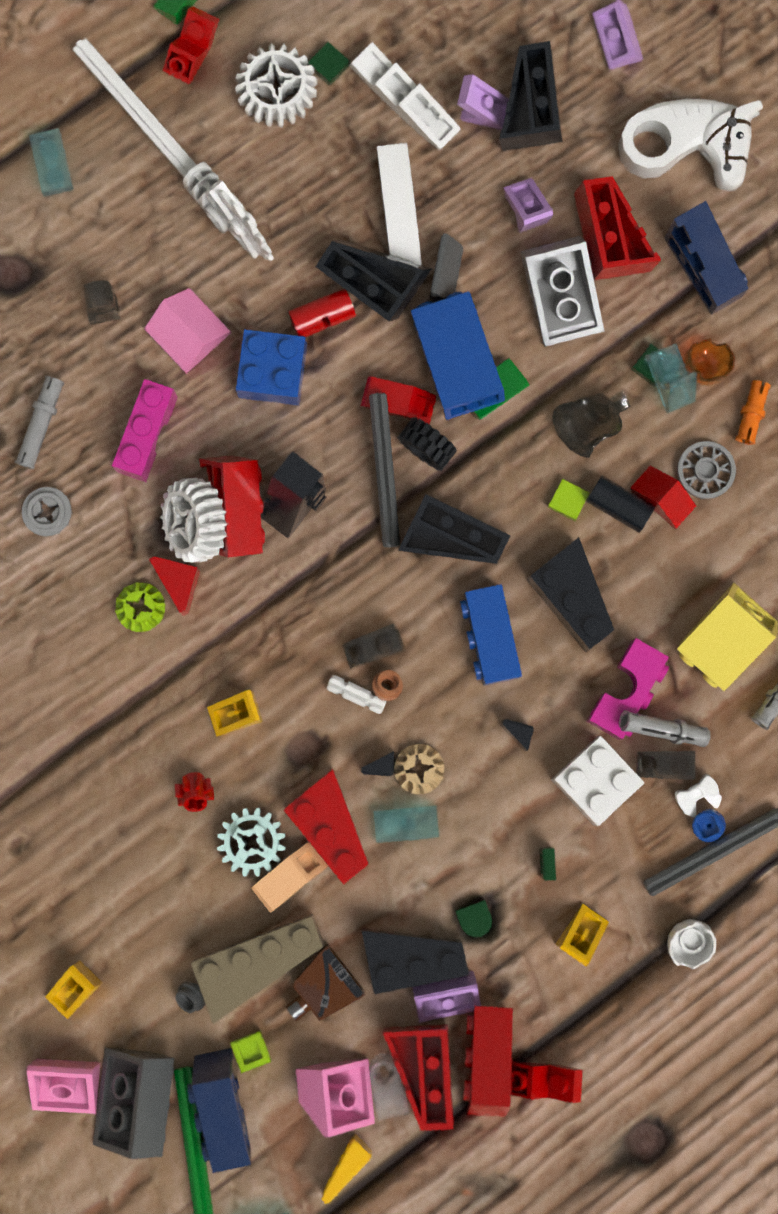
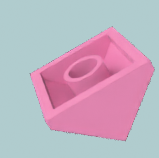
(186, 329)
(63, 1085)

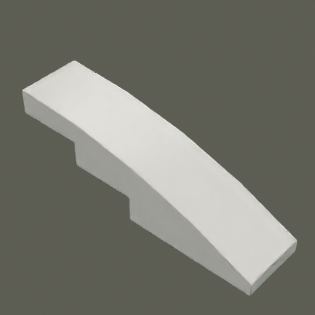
(405, 97)
(399, 202)

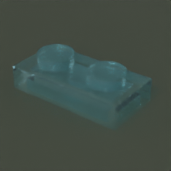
(51, 162)

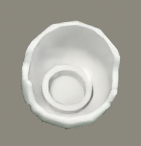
(691, 943)

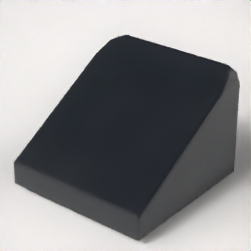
(519, 732)
(381, 766)

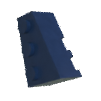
(706, 258)
(219, 1111)

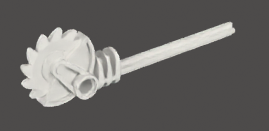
(199, 180)

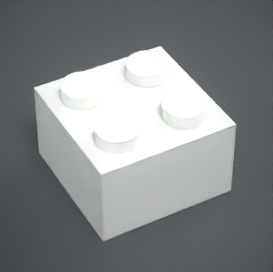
(597, 781)

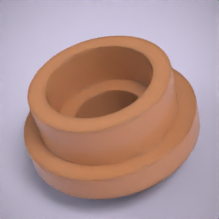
(392, 679)

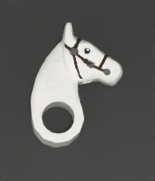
(690, 125)

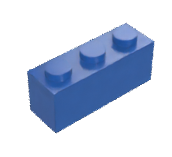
(491, 635)

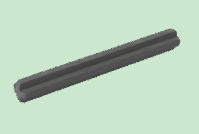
(384, 470)
(712, 853)

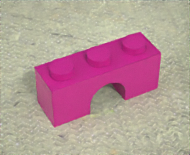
(140, 437)
(644, 667)

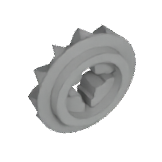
(33, 508)

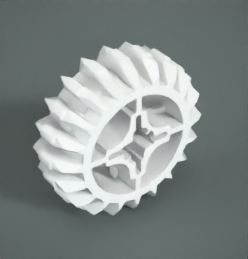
(263, 86)
(193, 520)

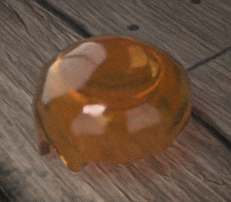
(710, 361)

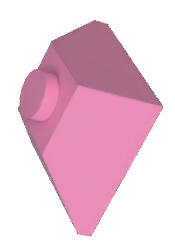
(337, 1095)

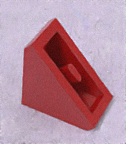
(665, 494)
(178, 580)

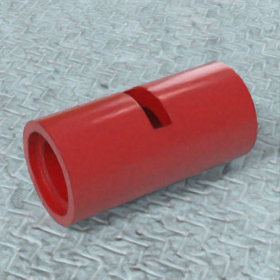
(322, 313)

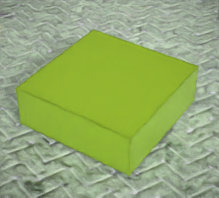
(568, 500)
(250, 1051)

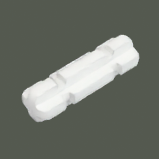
(355, 694)

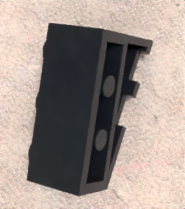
(533, 105)

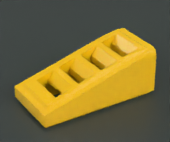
(350, 1163)

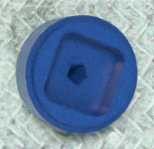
(709, 825)

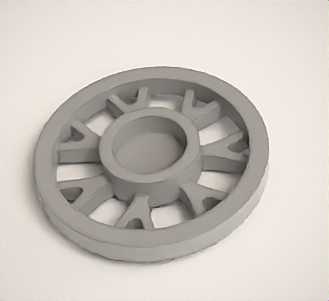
(706, 470)

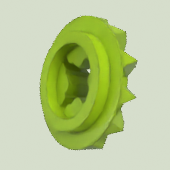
(145, 620)

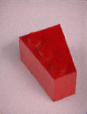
(610, 231)
(238, 486)
(329, 828)
(489, 1061)
(425, 1070)

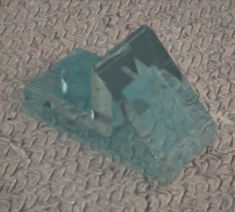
(672, 380)
(406, 824)

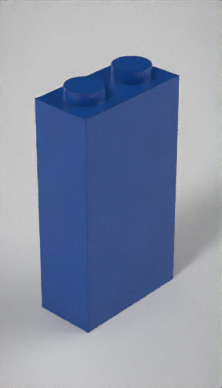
(457, 355)

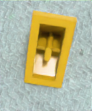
(235, 713)
(582, 934)
(73, 989)

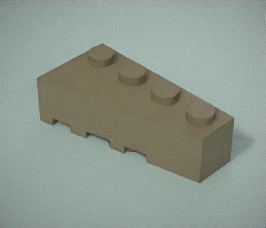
(247, 967)

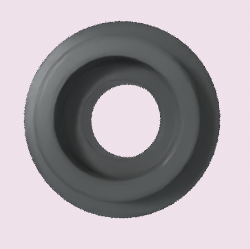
(190, 997)

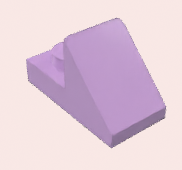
(481, 103)
(528, 204)

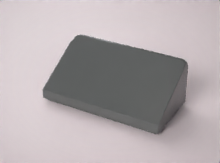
(446, 268)

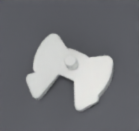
(705, 788)

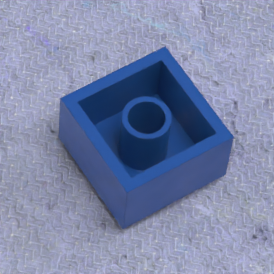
(271, 367)

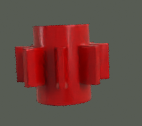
(194, 792)

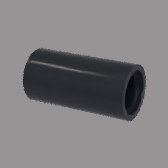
(620, 504)

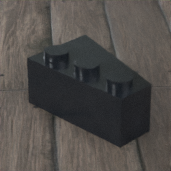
(373, 277)
(294, 492)
(452, 534)
(573, 595)
(411, 960)

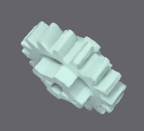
(243, 853)

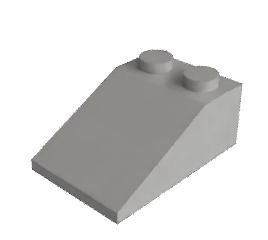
(563, 290)

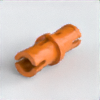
(753, 412)

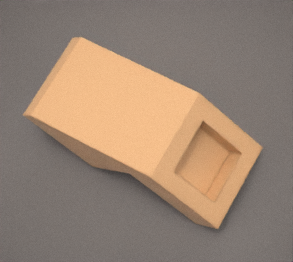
(289, 877)

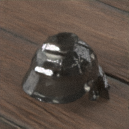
(589, 421)

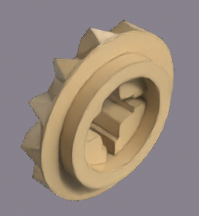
(407, 759)

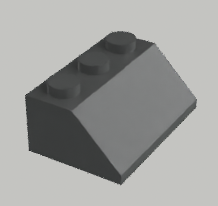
(133, 1103)

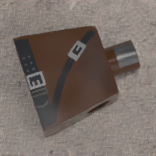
(324, 987)

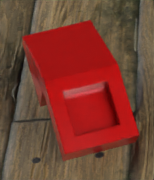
(192, 46)
(401, 398)
(546, 1081)

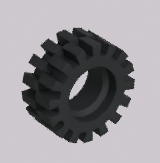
(427, 443)

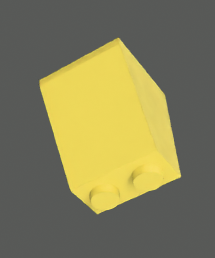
(728, 638)

